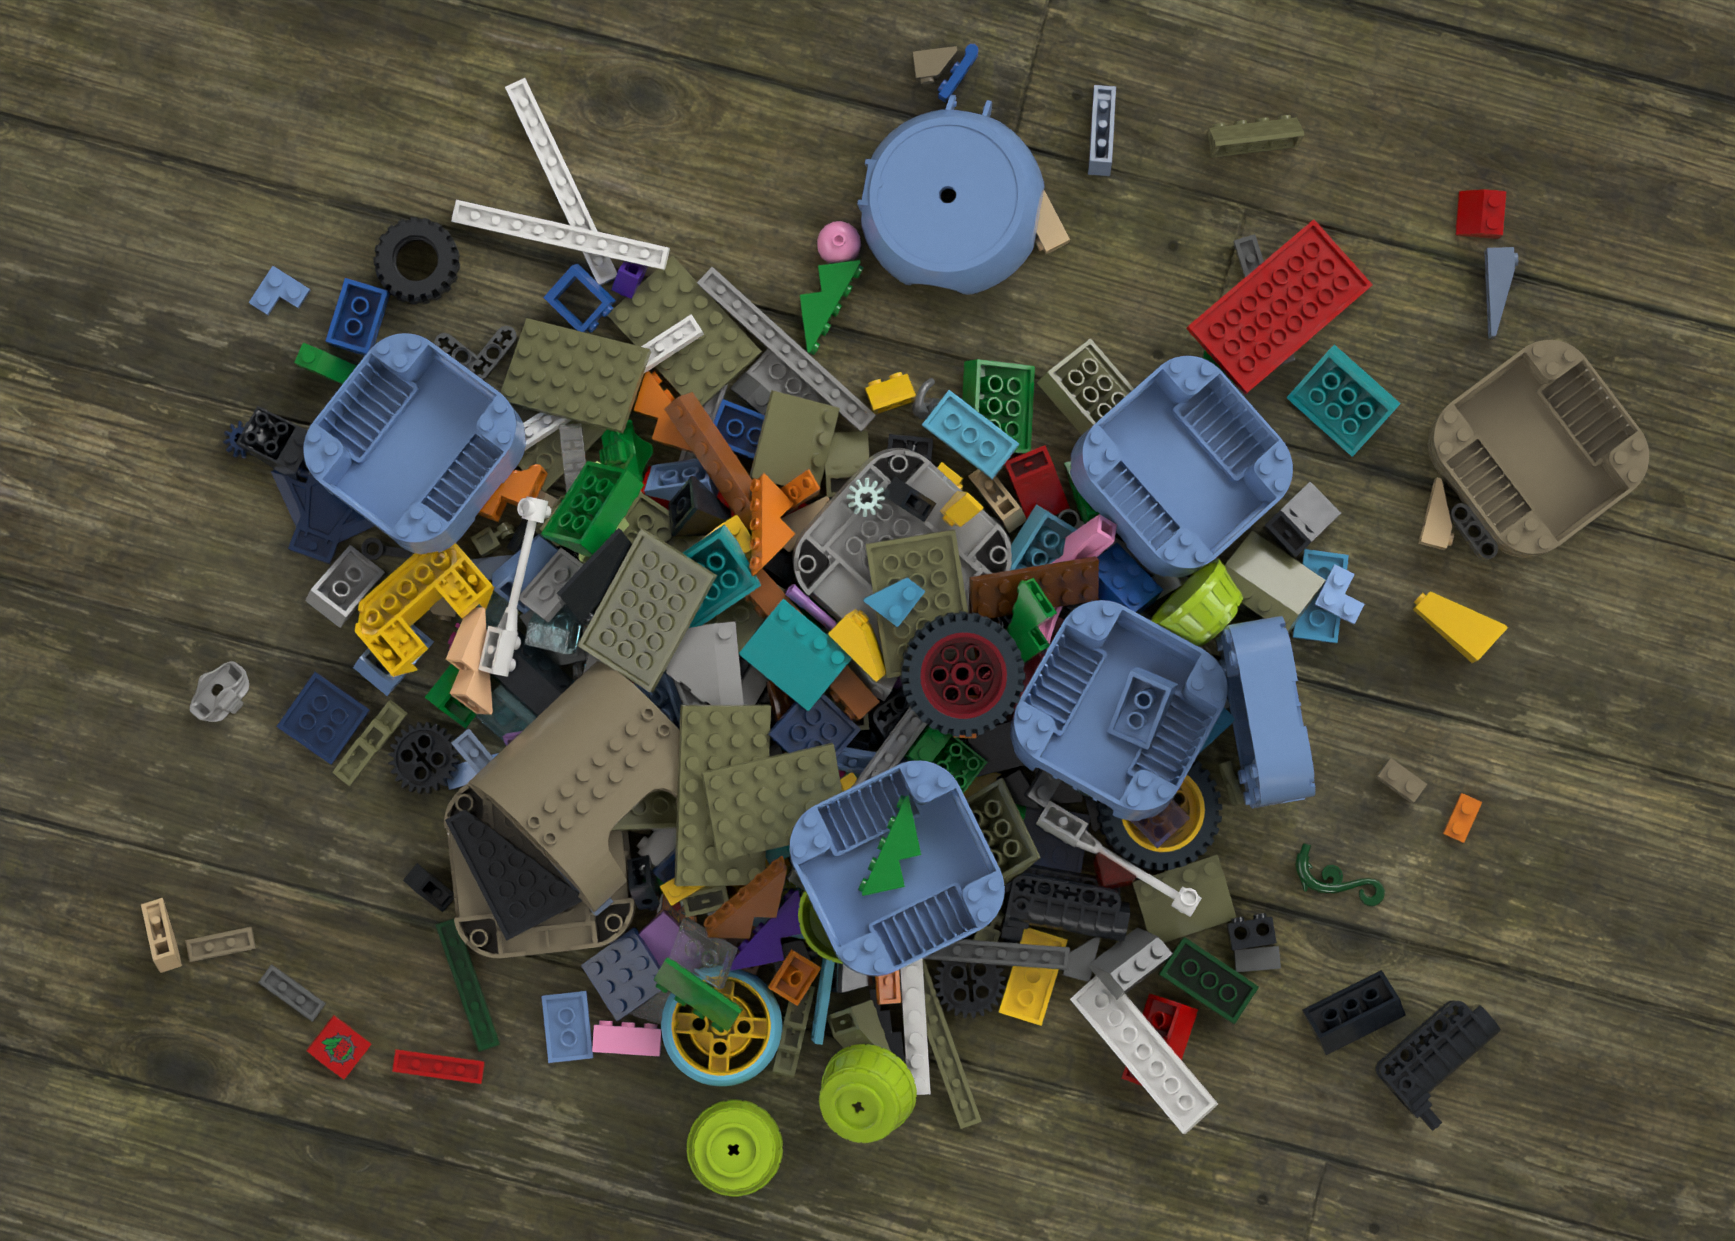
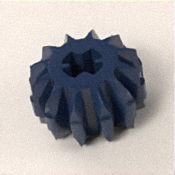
(233, 439)

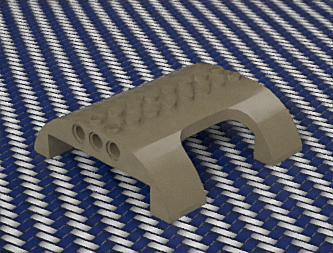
(582, 774)

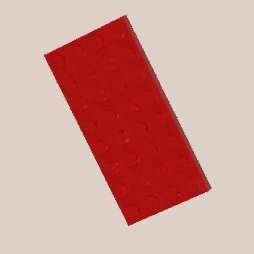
(1279, 306)

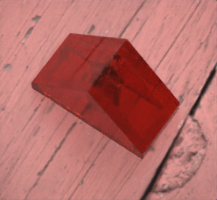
(1110, 873)

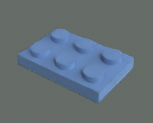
(567, 1026)

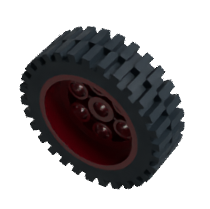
(997, 692)

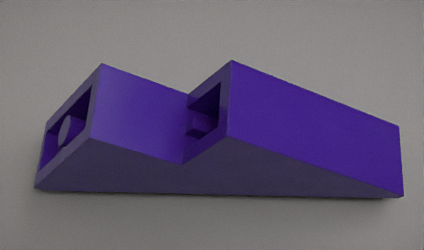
(766, 943)

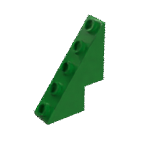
(821, 306)
(1028, 614)
(899, 844)

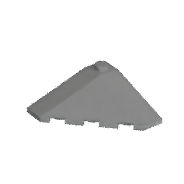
(709, 664)

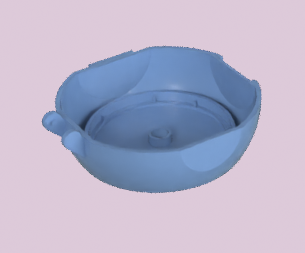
(961, 242)

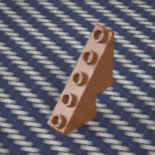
(756, 899)

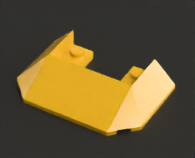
(408, 595)

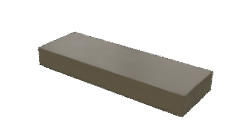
(220, 944)

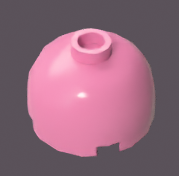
(838, 242)

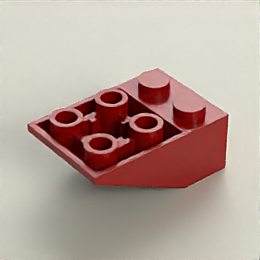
(1036, 482)

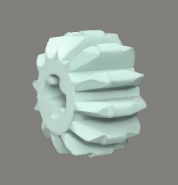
(864, 489)

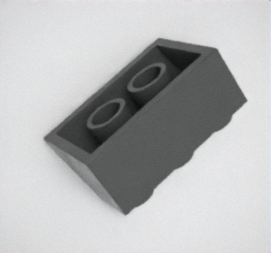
(1130, 961)

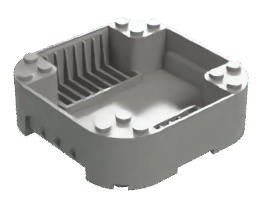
(832, 550)

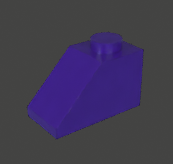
(629, 278)

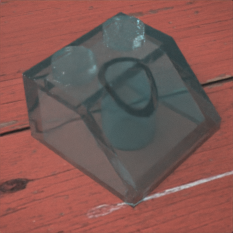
(558, 635)

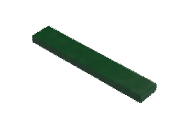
(468, 986)

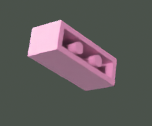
(627, 1039)

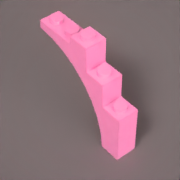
(1084, 542)

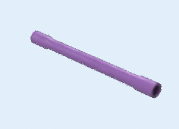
(804, 602)

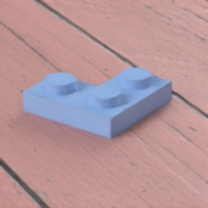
(1333, 596)

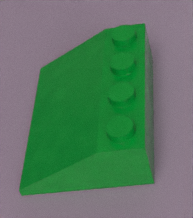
(1003, 396)
(592, 508)
(698, 994)

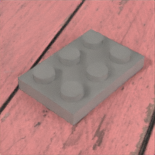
(541, 592)

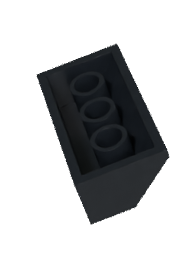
(535, 679)
(1354, 1012)

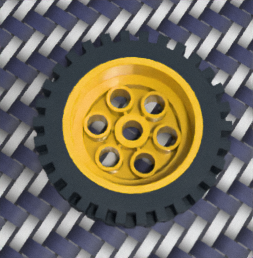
(1185, 844)

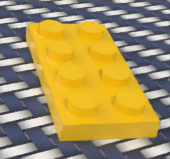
(1030, 987)

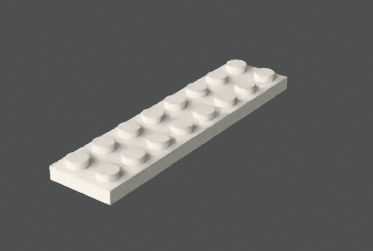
(1145, 1054)

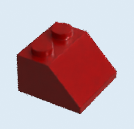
(1481, 213)

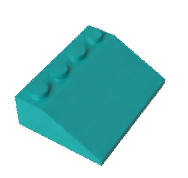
(1343, 400)
(725, 558)
(795, 655)

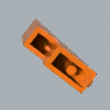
(651, 403)
(516, 487)
(800, 490)
(767, 528)

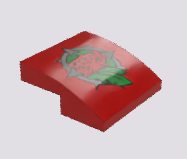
(338, 1047)

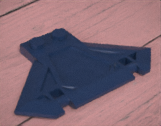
(318, 516)

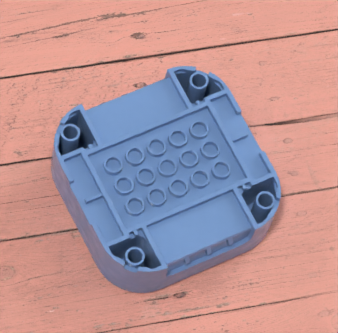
(415, 443)
(1181, 466)
(1075, 694)
(1267, 712)
(947, 888)

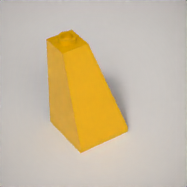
(1462, 627)

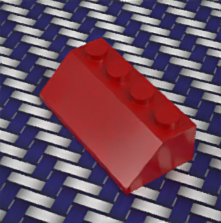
(1171, 1021)

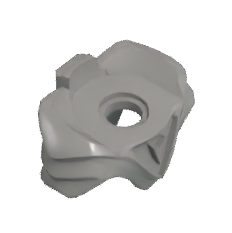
(235, 684)

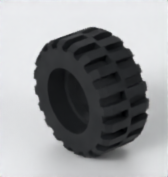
(396, 239)

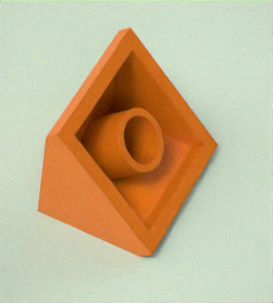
(794, 977)

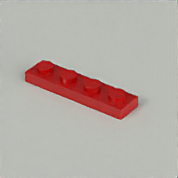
(438, 1066)

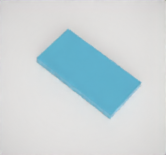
(970, 434)

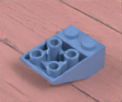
(539, 556)

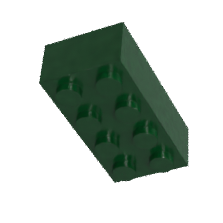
(1208, 980)

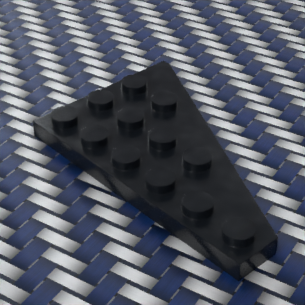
(513, 883)

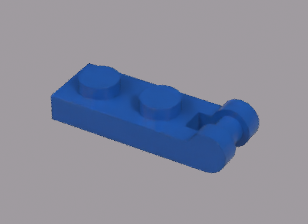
(958, 72)

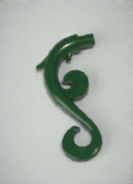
(1307, 880)

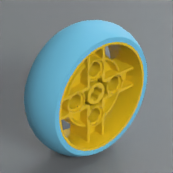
(736, 1042)

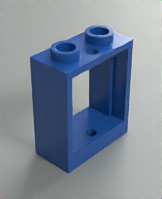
(564, 283)

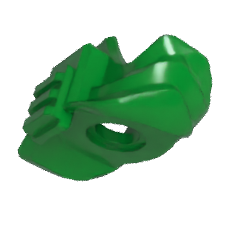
(625, 450)

